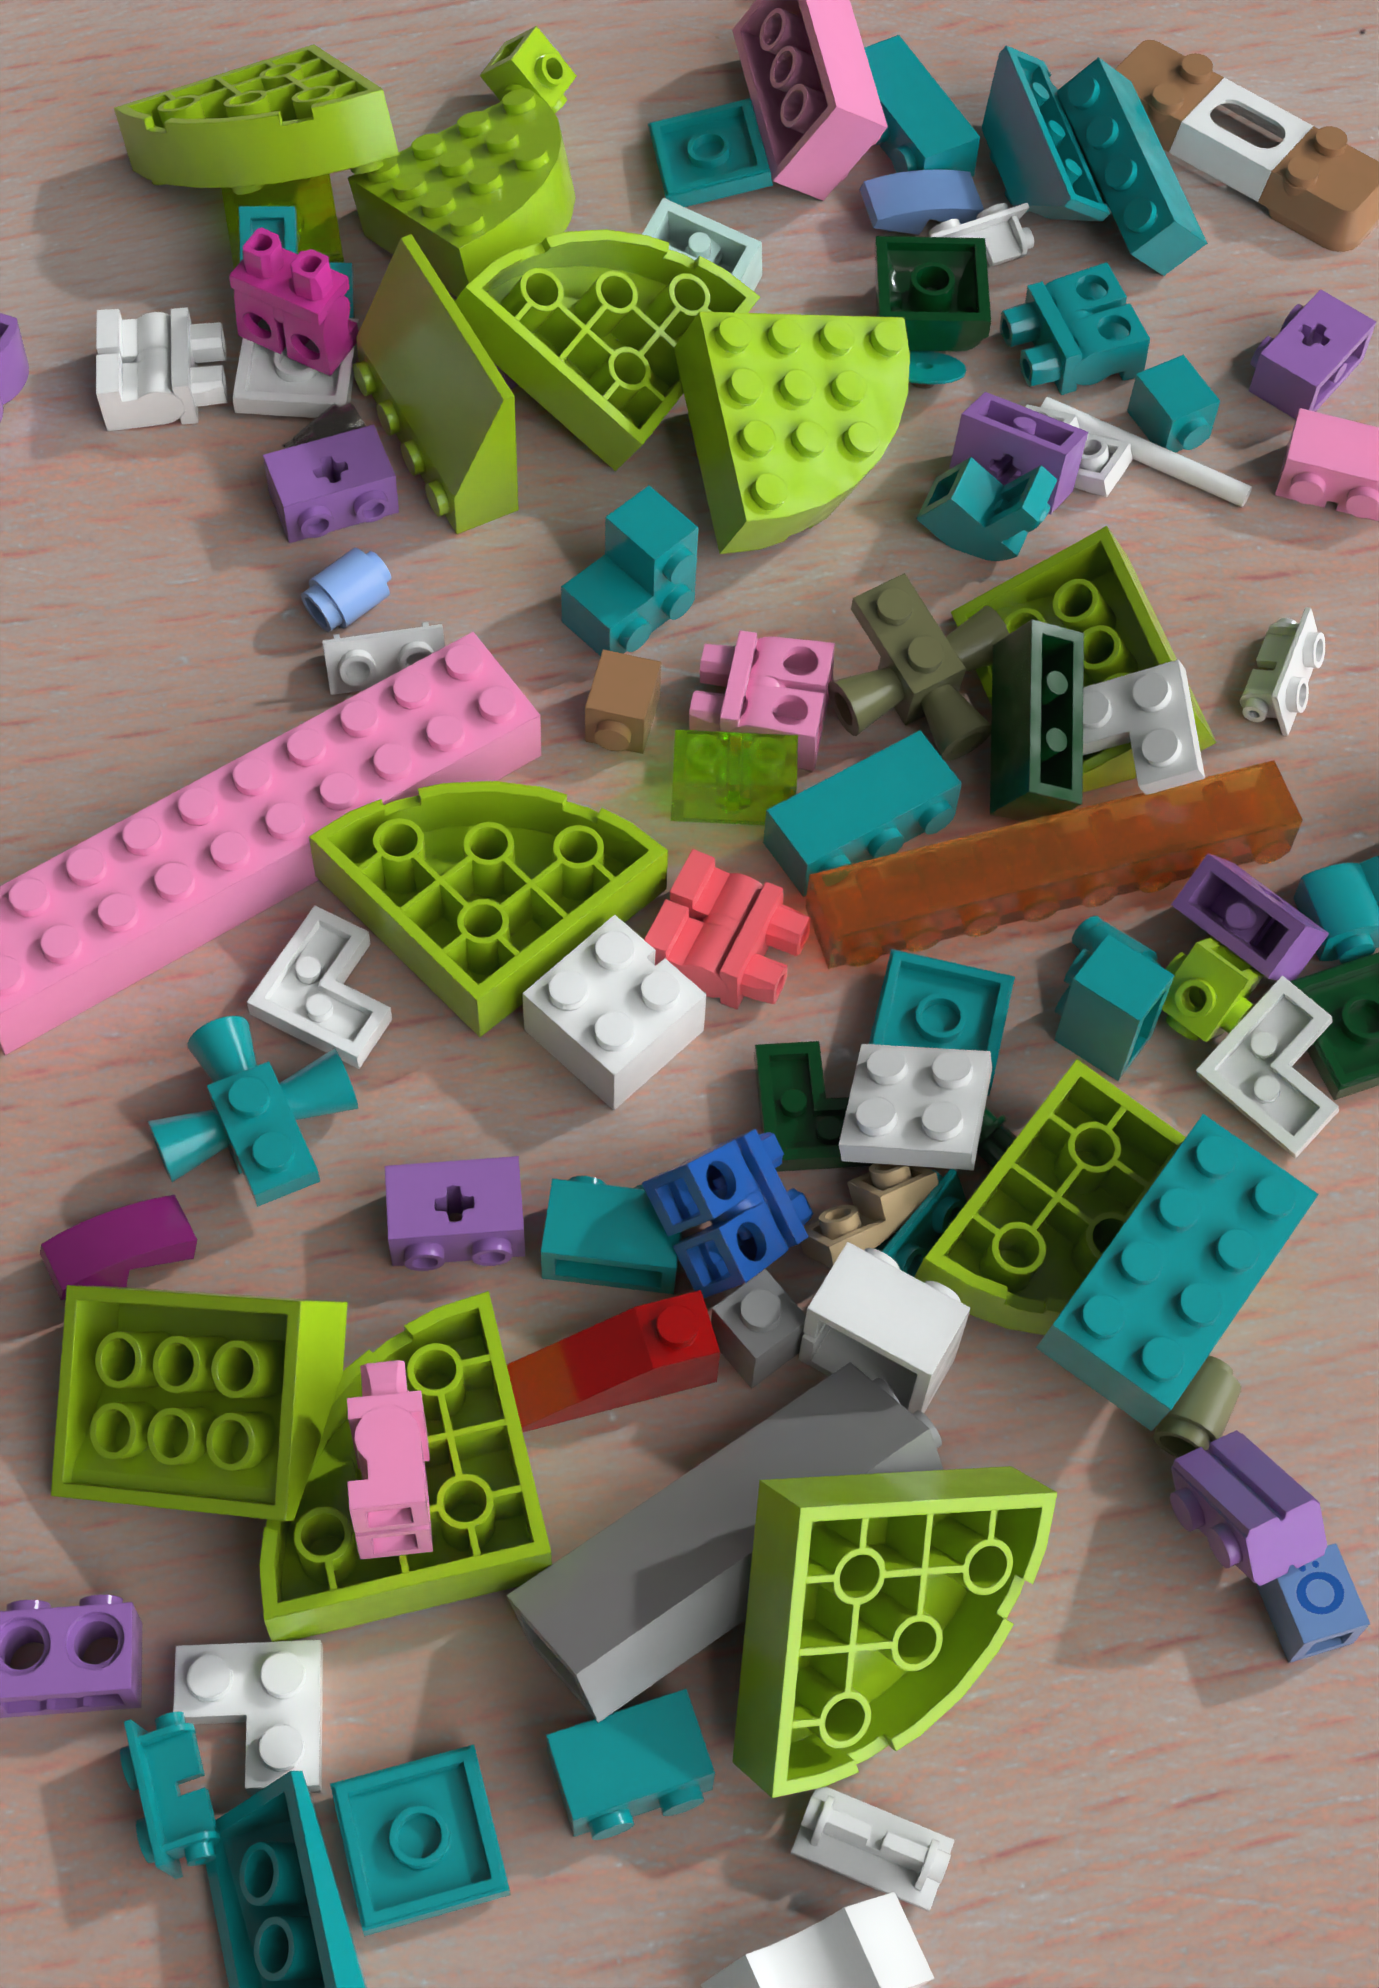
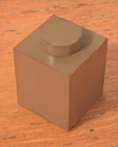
(622, 702)

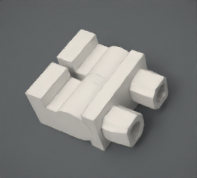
(152, 371)

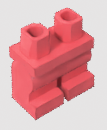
(722, 929)

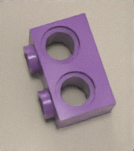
(60, 1677)

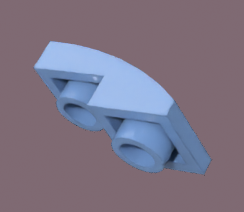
(911, 198)

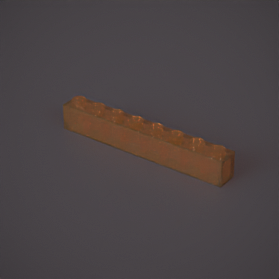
(1049, 865)

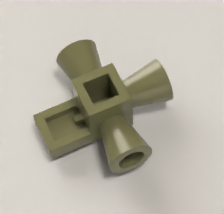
(918, 668)

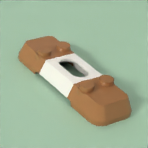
(1306, 181)

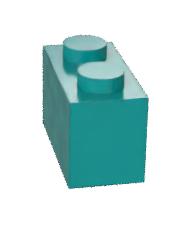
(1111, 1005)
(606, 1237)
(631, 1765)

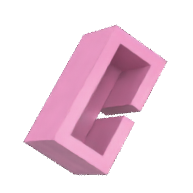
(1333, 463)

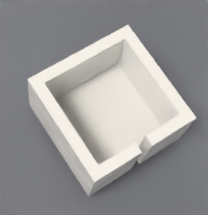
(614, 1012)
(884, 1325)

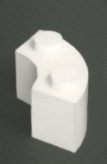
(852, 1948)

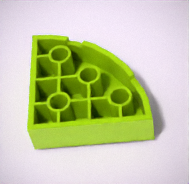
(260, 125)
(473, 189)
(595, 328)
(788, 414)
(486, 884)
(1052, 1203)
(478, 1482)
(875, 1611)

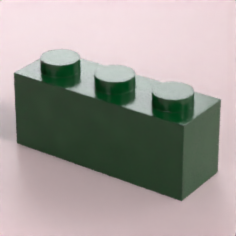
(1037, 722)

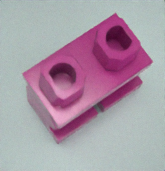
(296, 299)

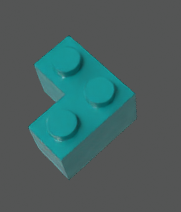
(639, 580)

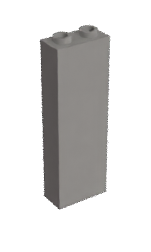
(681, 1561)

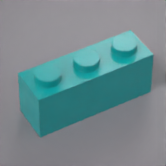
(921, 119)
(863, 810)

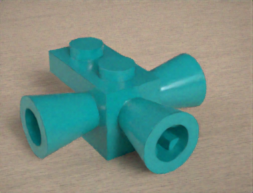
(252, 1112)

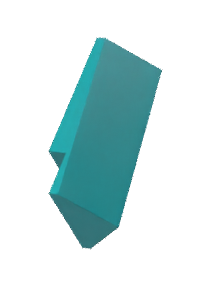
(279, 1895)

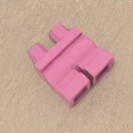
(770, 689)
(390, 1448)

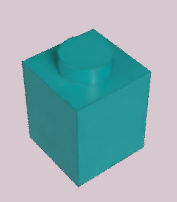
(1173, 405)

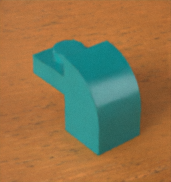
(982, 515)

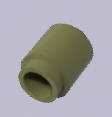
(1200, 1411)

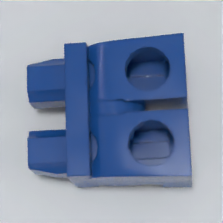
(743, 1200)

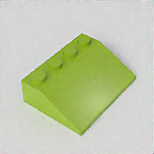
(439, 393)
(1098, 594)
(194, 1398)

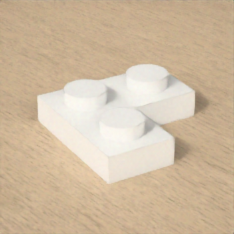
(1154, 715)
(308, 993)
(1257, 1073)
(269, 1688)

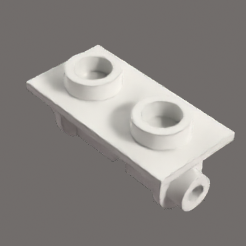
(999, 227)
(1292, 653)
(367, 659)
(873, 1847)

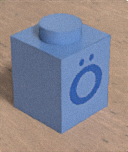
(1315, 1607)

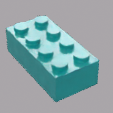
(1177, 1272)

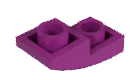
(117, 1241)

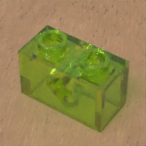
(731, 775)

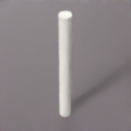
(1162, 458)

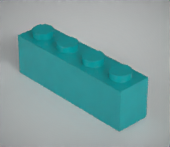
(1131, 167)

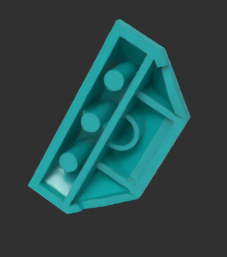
(1036, 143)

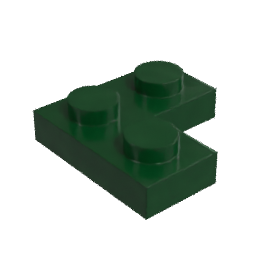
(797, 1107)

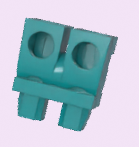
(1077, 331)

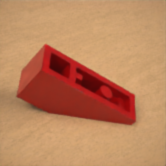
(618, 1362)

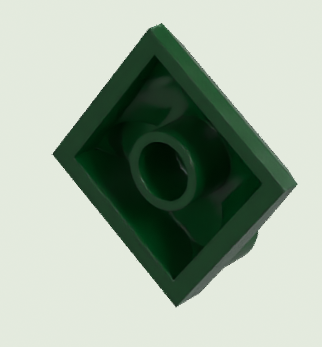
(936, 288)

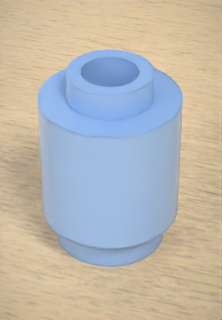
(347, 589)

